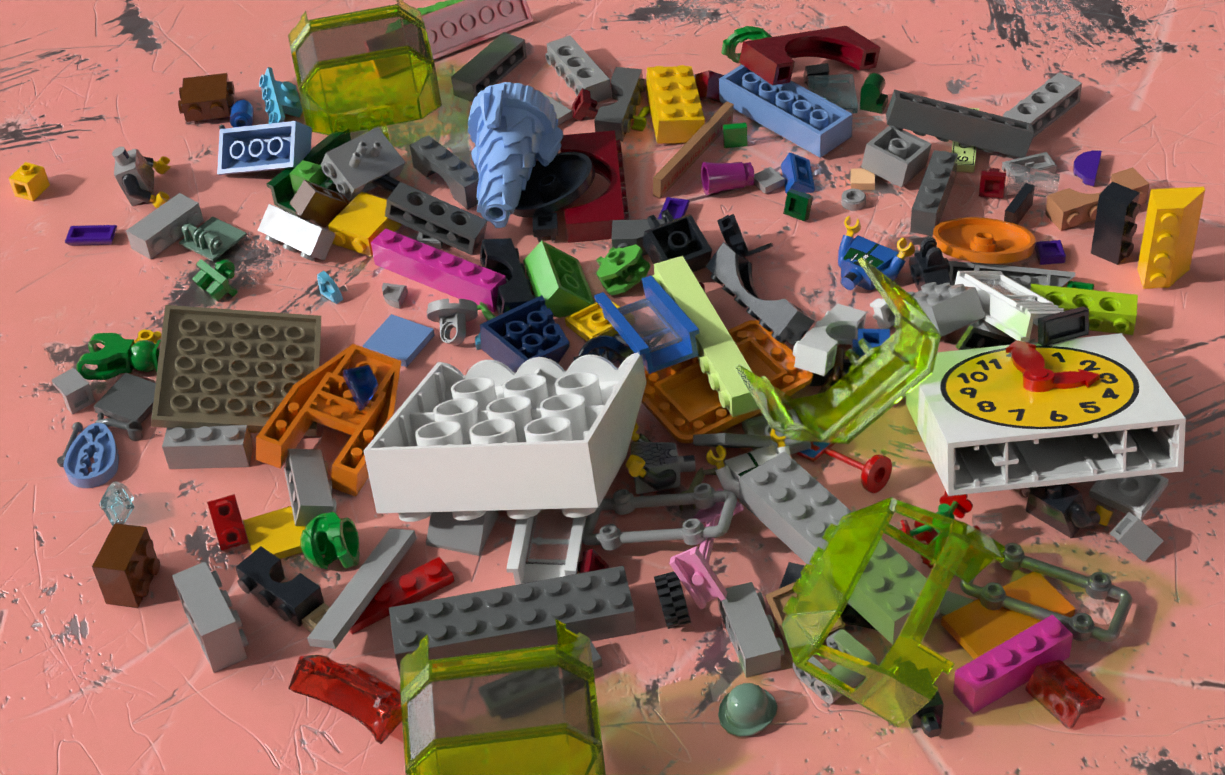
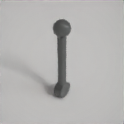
(77, 427)

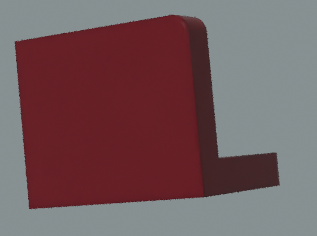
(708, 85)

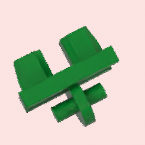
(219, 277)

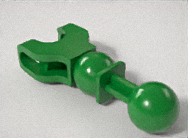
(117, 356)

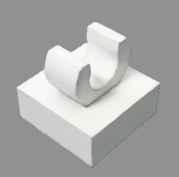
(883, 314)

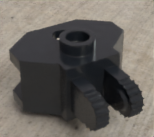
(929, 265)

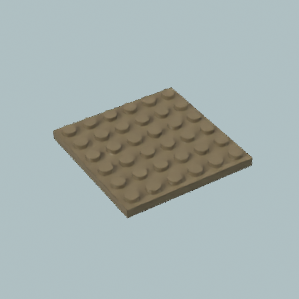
(230, 365)

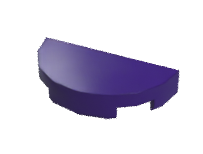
(1086, 166)

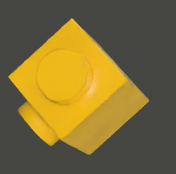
(29, 181)

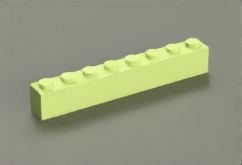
(715, 345)

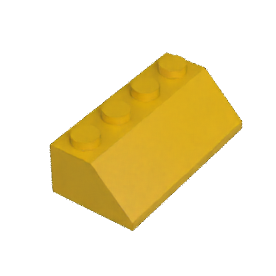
(1169, 235)

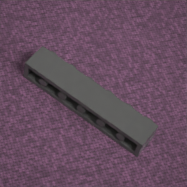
(959, 124)

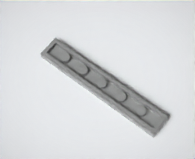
(361, 589)

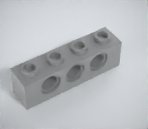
(577, 68)
(1047, 102)

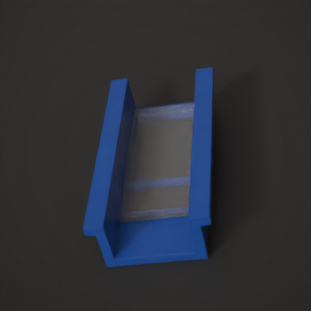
(653, 327)

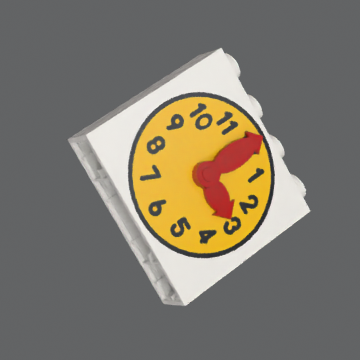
(1045, 416)

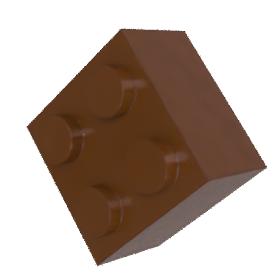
(126, 565)

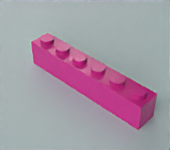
(436, 268)

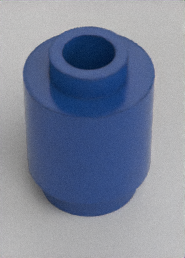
(241, 114)

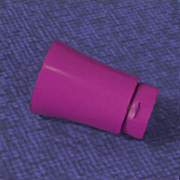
(726, 176)

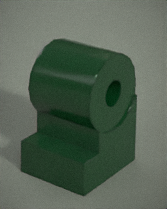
(871, 94)

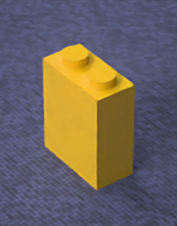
(361, 223)

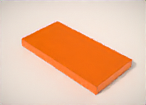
(984, 629)

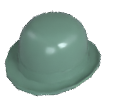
(747, 710)

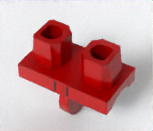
(227, 522)

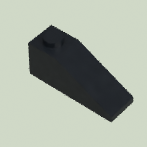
(982, 335)

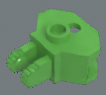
(622, 269)

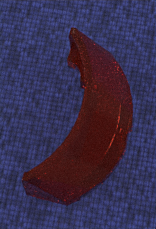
(351, 691)

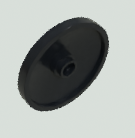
(556, 184)

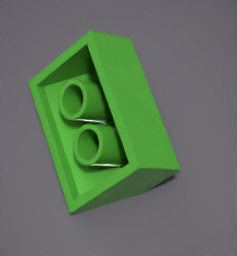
(558, 280)

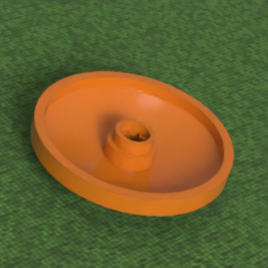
(984, 240)

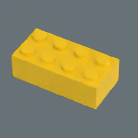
(673, 103)

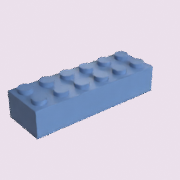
(787, 110)

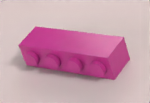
(1011, 663)

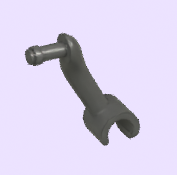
(133, 427)

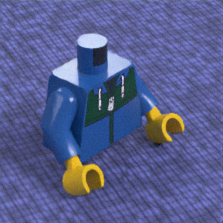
(881, 257)

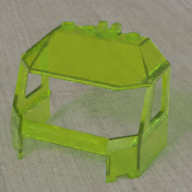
(873, 380)
(909, 669)

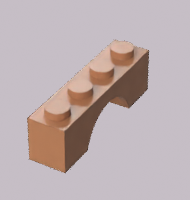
(1072, 208)

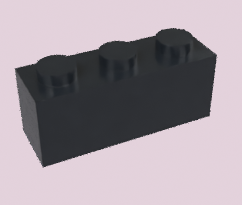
(1115, 223)

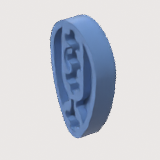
(82, 449)

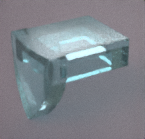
(117, 503)

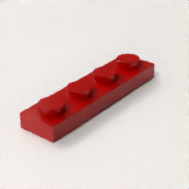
(405, 590)

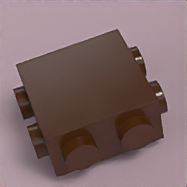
(206, 97)

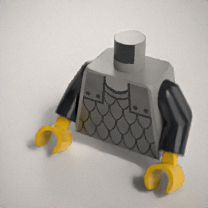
(136, 176)
(656, 464)

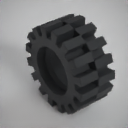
(672, 599)

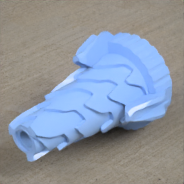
(511, 132)

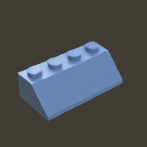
(263, 147)

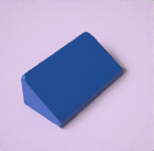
(797, 174)

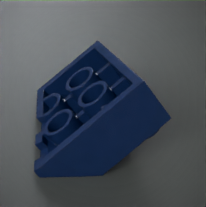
(523, 335)

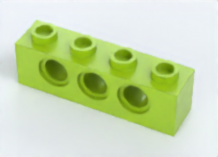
(1107, 310)

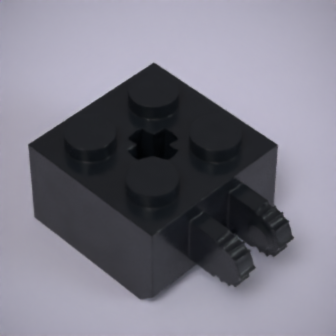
(676, 239)

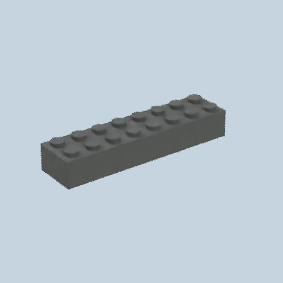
(517, 615)

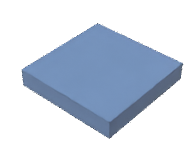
(400, 339)

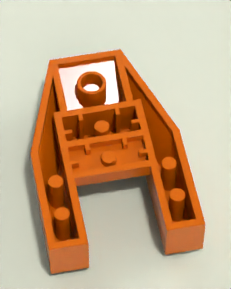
(328, 401)

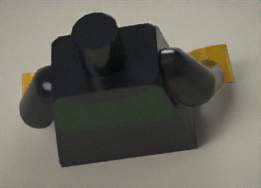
(1063, 508)

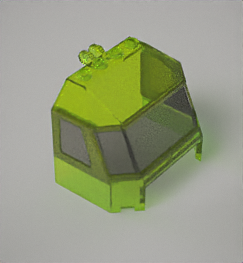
(364, 69)
(503, 711)

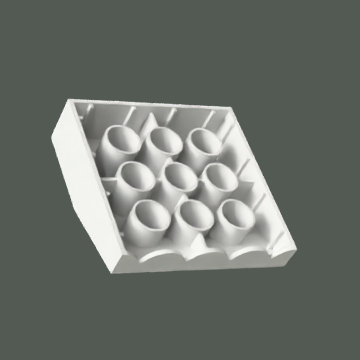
(507, 439)

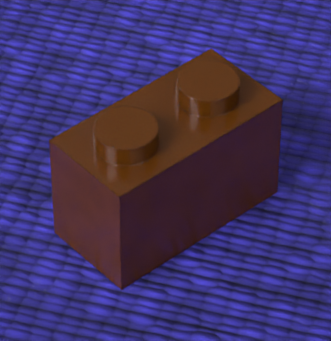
(317, 203)

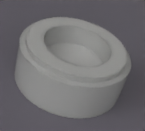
(853, 199)

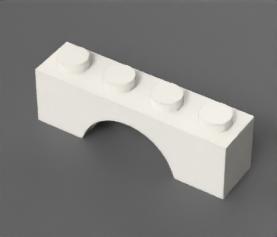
(818, 347)

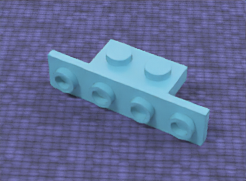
(279, 97)

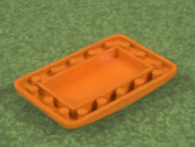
(689, 406)

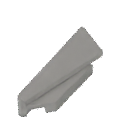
(1021, 275)

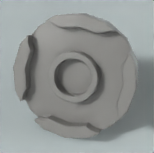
(452, 315)

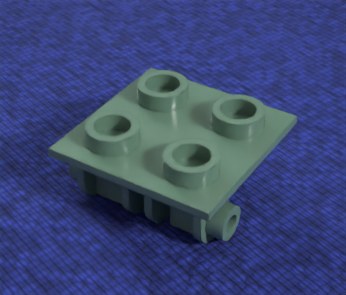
(211, 237)

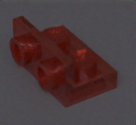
(1062, 692)

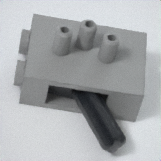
(364, 164)

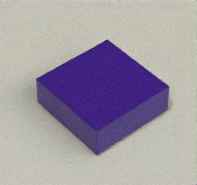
(1050, 252)

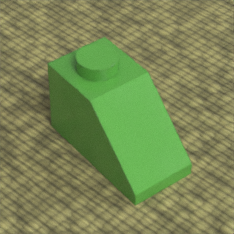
(306, 171)

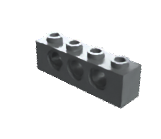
(435, 218)

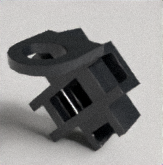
(734, 237)

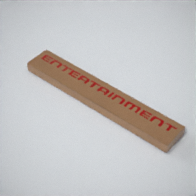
(692, 150)

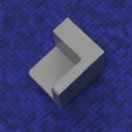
(74, 390)
(1136, 536)

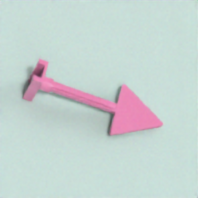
(693, 565)

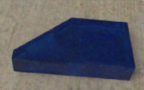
(361, 384)

